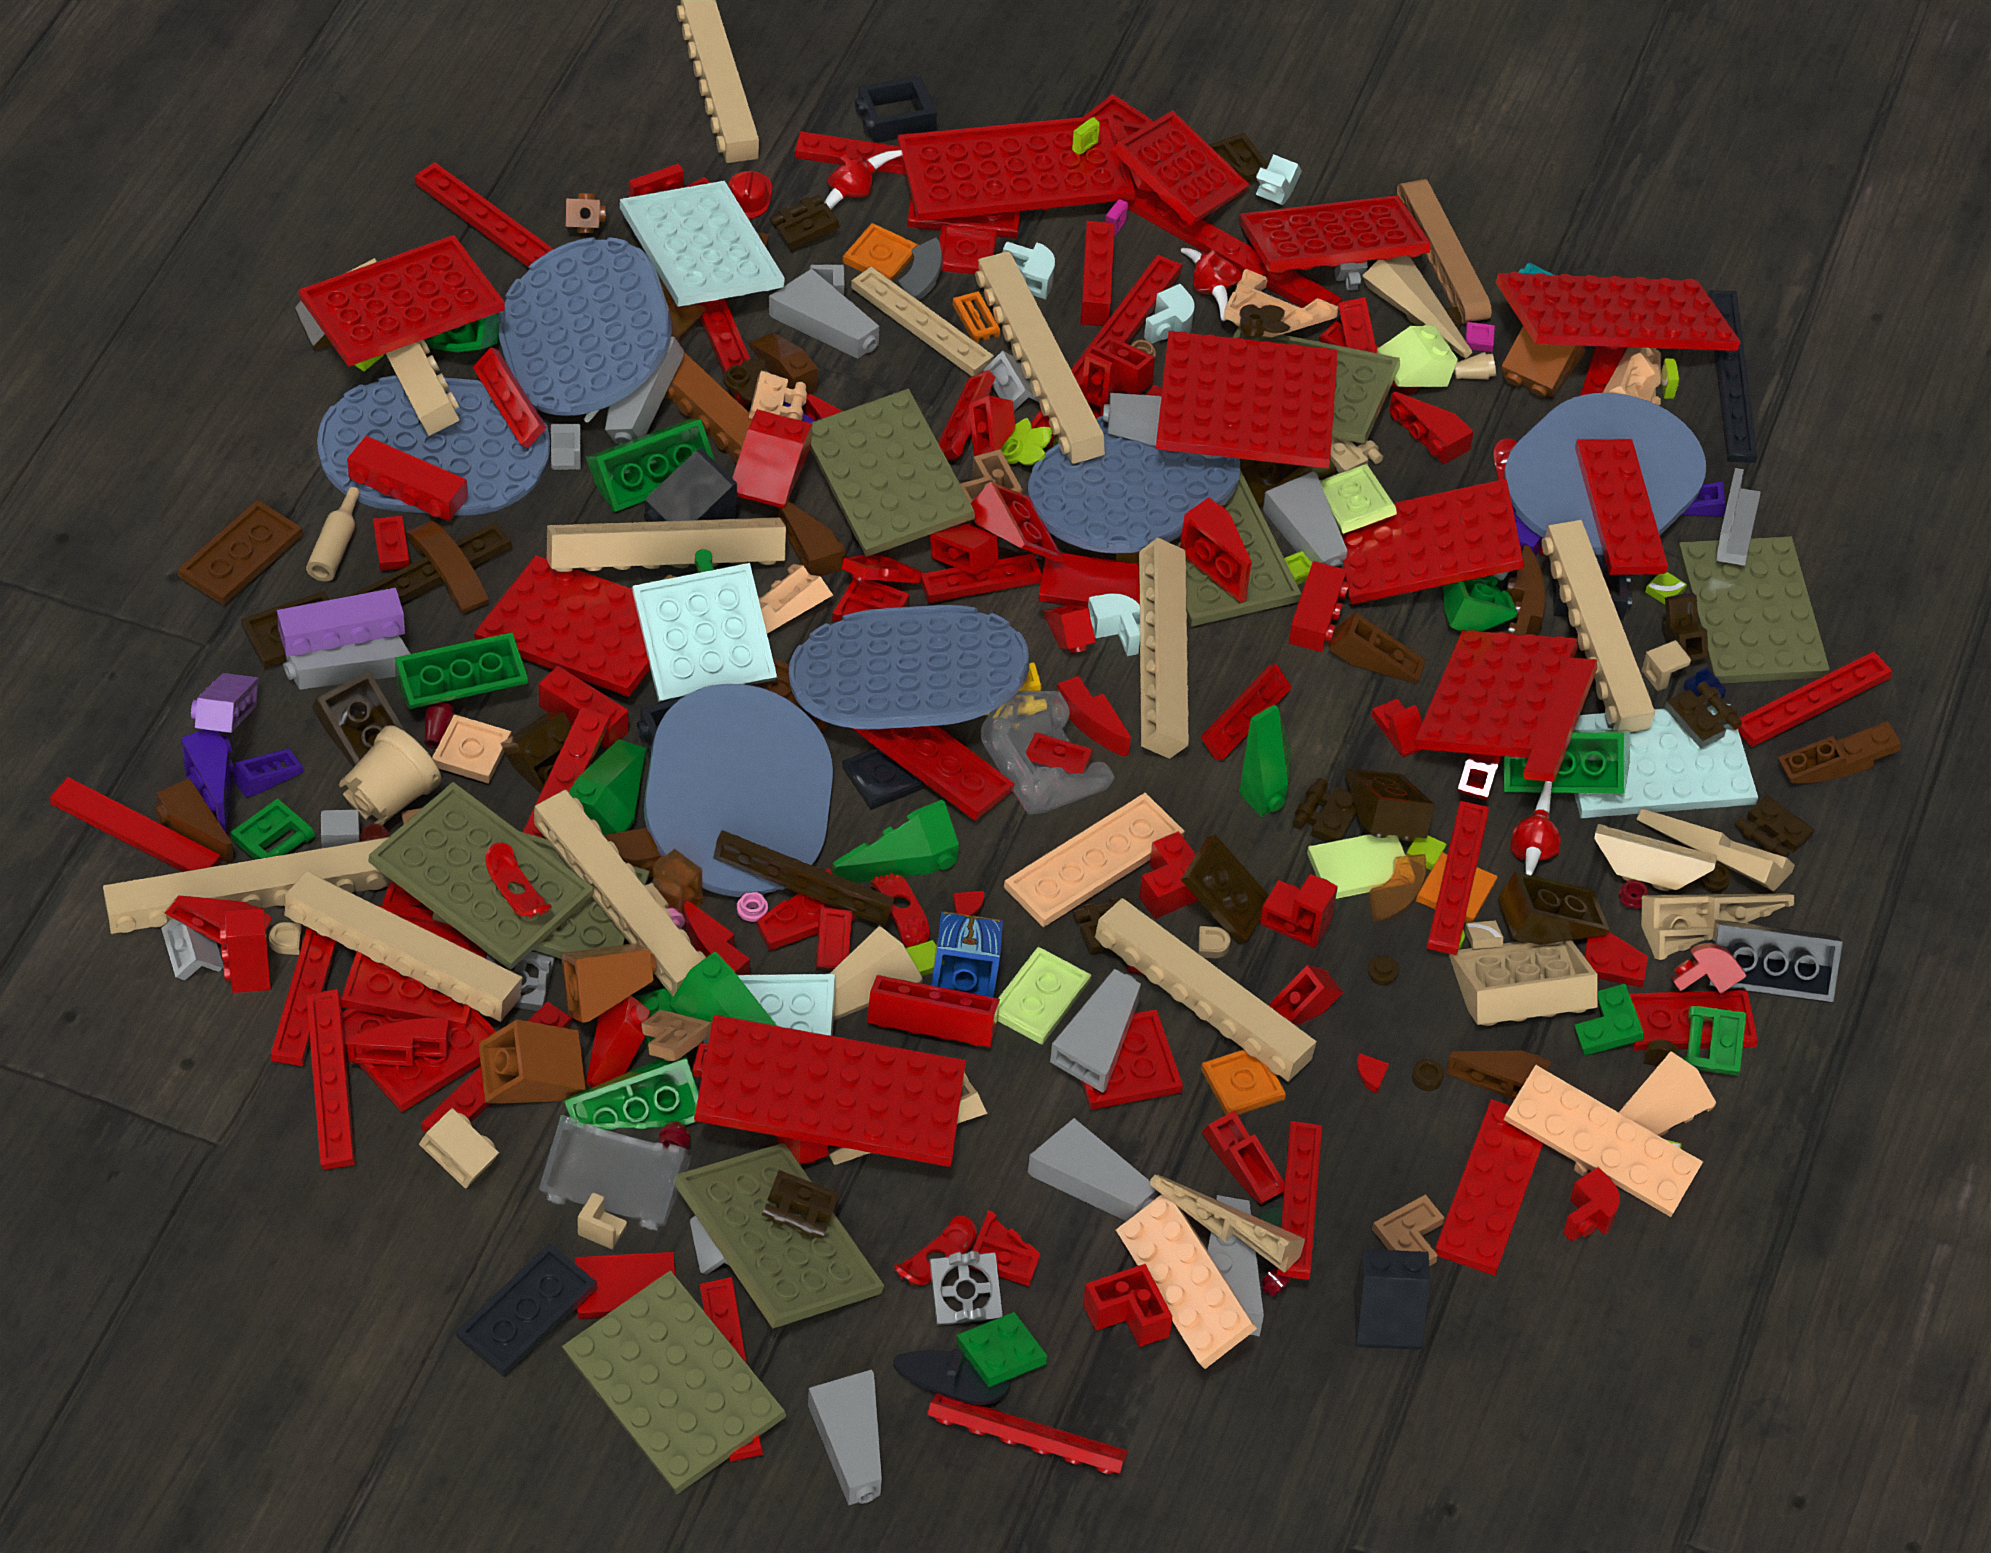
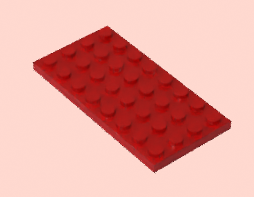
(1011, 169)
(1617, 311)
(830, 1090)

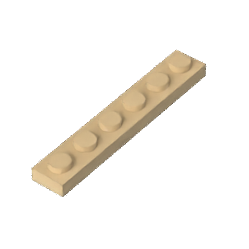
(922, 321)

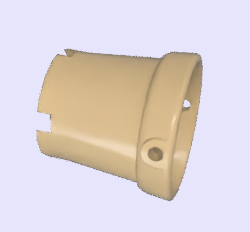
(390, 776)

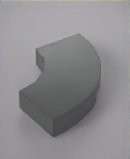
(925, 269)

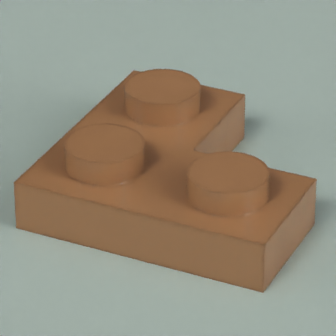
(674, 1034)
(1406, 1226)

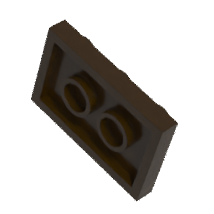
(264, 632)
(1225, 889)

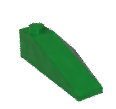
(1477, 604)

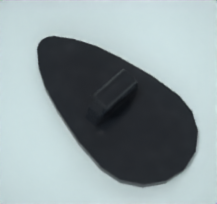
(948, 1375)

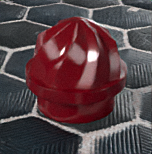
(674, 1134)

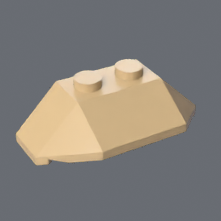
(1652, 860)

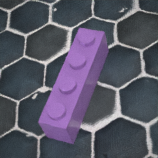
(341, 622)
(225, 702)

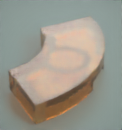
(1400, 888)

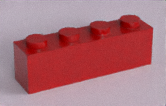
(1097, 273)
(407, 478)
(933, 1011)

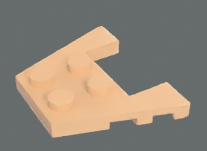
(1249, 292)

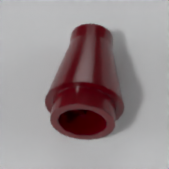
(436, 723)

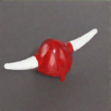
(855, 177)
(1213, 275)
(1537, 835)

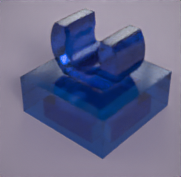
(1704, 675)

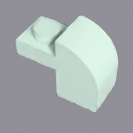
(1278, 180)
(1036, 267)
(1172, 313)
(1116, 615)

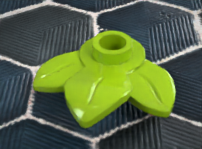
(1026, 444)

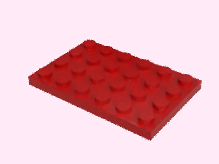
(1334, 233)
(401, 300)
(1434, 543)
(573, 624)
(1494, 693)

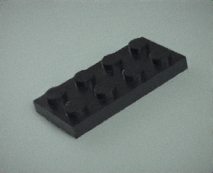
(526, 1310)

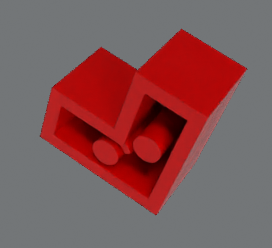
(1162, 888)
(1301, 912)
(1129, 1298)

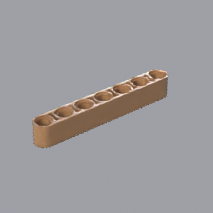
(1446, 252)

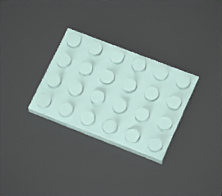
(701, 243)
(1673, 771)

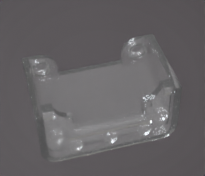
(1037, 786)
(628, 1172)

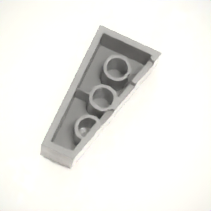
(1239, 1266)

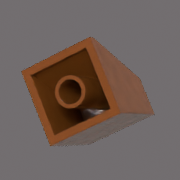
(1540, 366)
(604, 977)
(531, 1064)

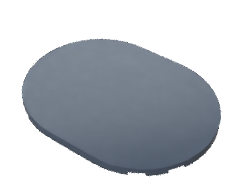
(585, 326)
(474, 447)
(1546, 473)
(1126, 494)
(909, 667)
(738, 766)

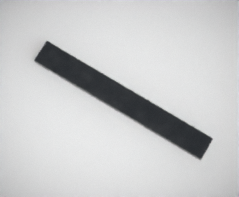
(1734, 386)

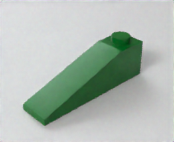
(468, 337)
(1266, 763)
(612, 786)
(913, 849)
(717, 990)
(640, 1098)

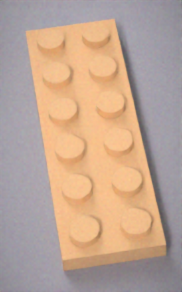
(1091, 860)
(1603, 1139)
(1188, 1279)

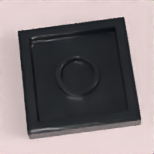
(880, 778)

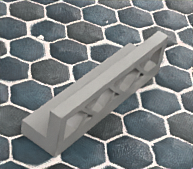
(1738, 522)

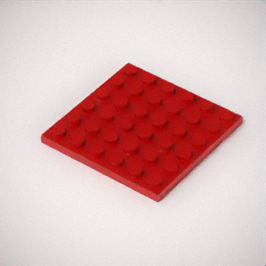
(1247, 399)

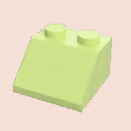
(1423, 357)

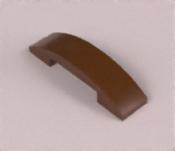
(451, 565)

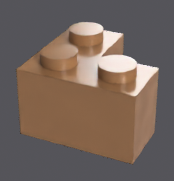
(987, 469)

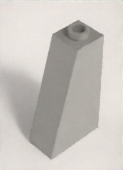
(824, 314)
(635, 412)
(1134, 417)
(1306, 519)
(345, 662)
(1097, 1033)
(1091, 1172)
(849, 1430)

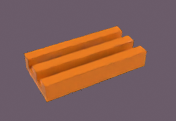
(967, 321)

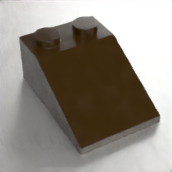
(1267, 475)
(355, 715)
(1389, 804)
(1550, 910)

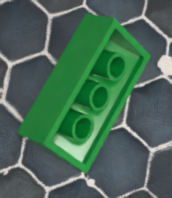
(637, 467)
(459, 670)
(1592, 764)

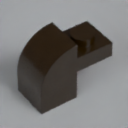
(1683, 625)

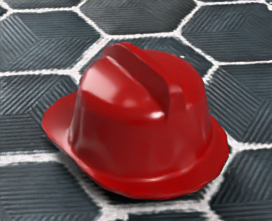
(751, 192)

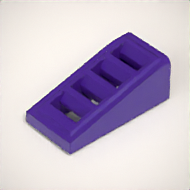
(1713, 501)
(251, 783)

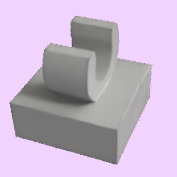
(1351, 273)

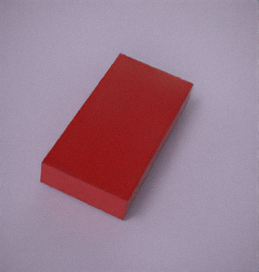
(832, 938)

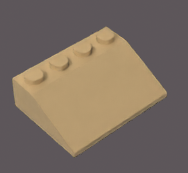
(1524, 981)

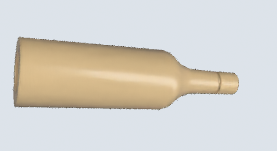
(333, 540)

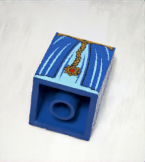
(970, 953)

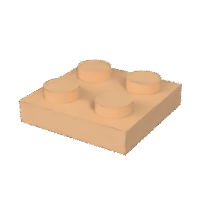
(471, 748)

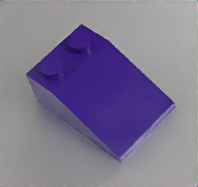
(209, 770)

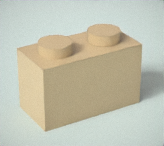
(459, 1147)

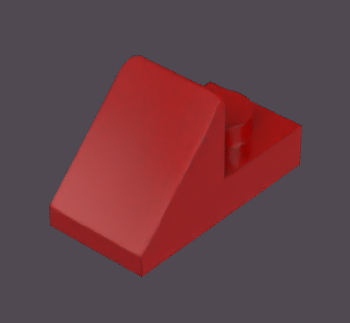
(1399, 725)

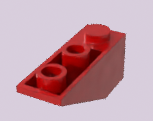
(1434, 427)

